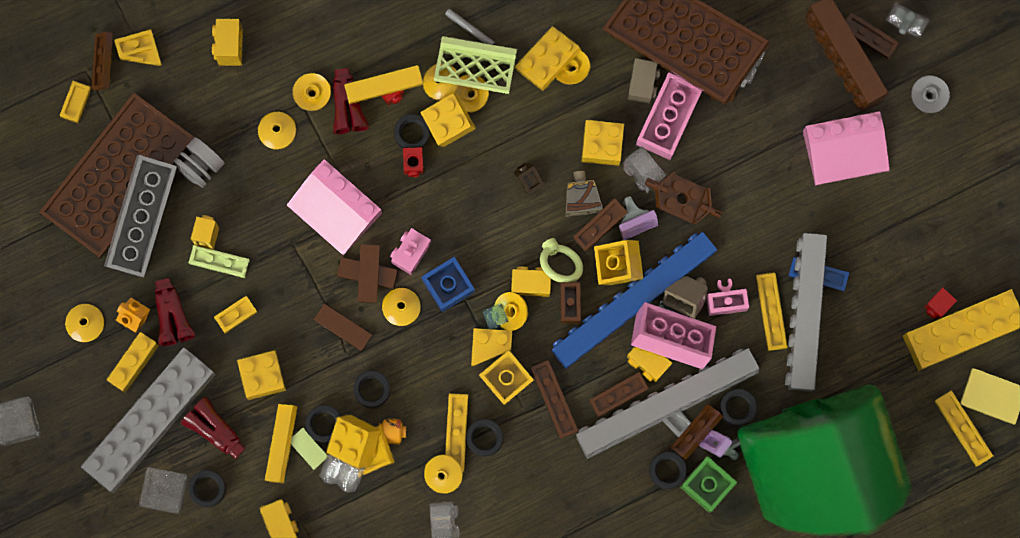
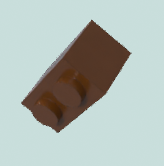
(570, 303)

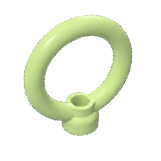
(551, 248)

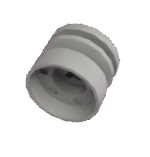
(198, 162)

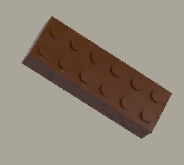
(845, 54)

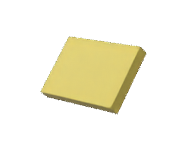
(992, 396)

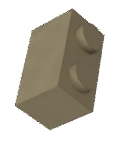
(642, 81)

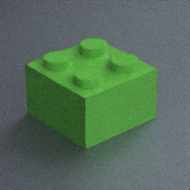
(708, 484)

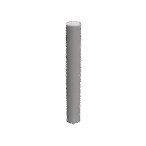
(468, 27)

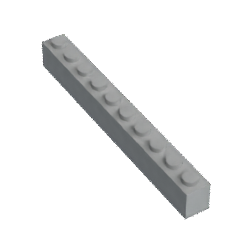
(667, 403)

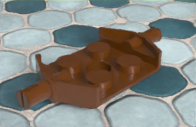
(696, 203)

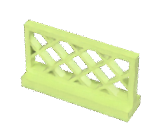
(477, 52)

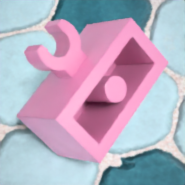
(411, 251)
(726, 300)

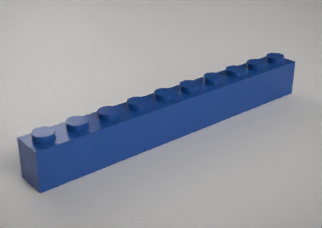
(627, 304)

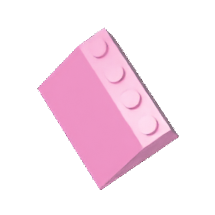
(847, 148)
(334, 207)

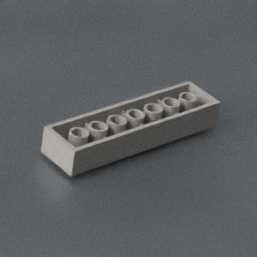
(807, 312)
(148, 420)

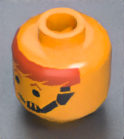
(393, 430)

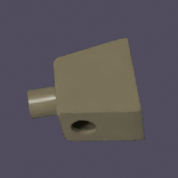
(686, 295)

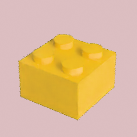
(228, 42)
(448, 120)
(602, 142)
(618, 262)
(261, 375)
(506, 377)
(353, 441)

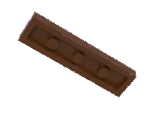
(554, 399)

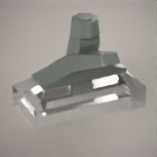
(907, 20)

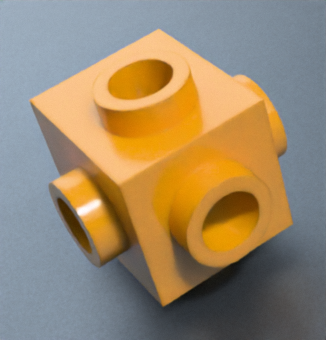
(132, 314)

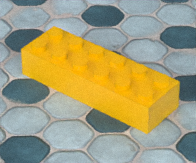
(964, 330)

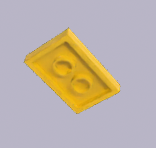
(547, 58)

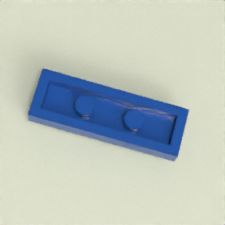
(832, 278)

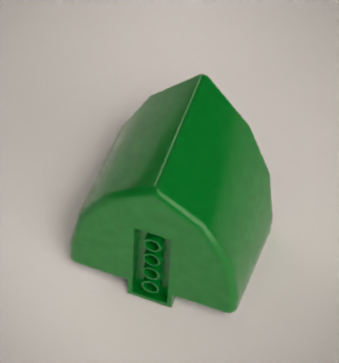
(827, 464)

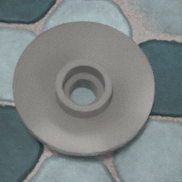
(936, 88)

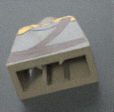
(582, 196)

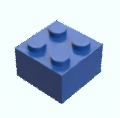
(448, 284)

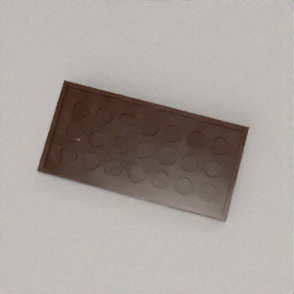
(689, 42)
(94, 191)

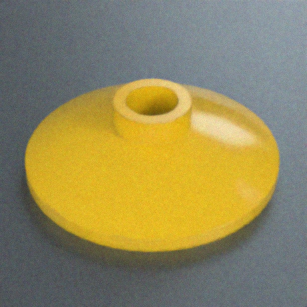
(582, 69)
(309, 83)
(438, 90)
(477, 101)
(279, 139)
(509, 301)
(403, 316)
(86, 332)
(448, 466)

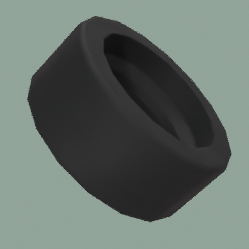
(411, 118)
(386, 389)
(752, 407)
(309, 422)
(486, 423)
(682, 470)
(192, 488)

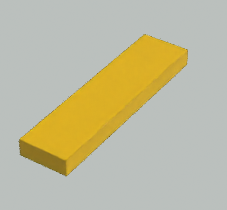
(383, 84)
(771, 311)
(457, 427)
(963, 428)
(281, 443)

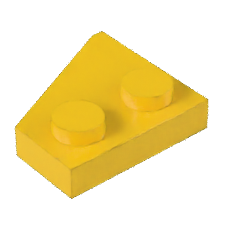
(139, 48)
(489, 344)

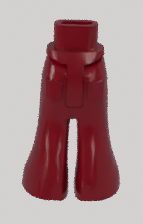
(358, 119)
(169, 303)
(222, 437)

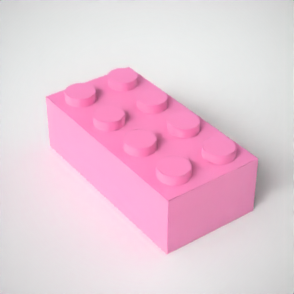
(669, 116)
(673, 335)

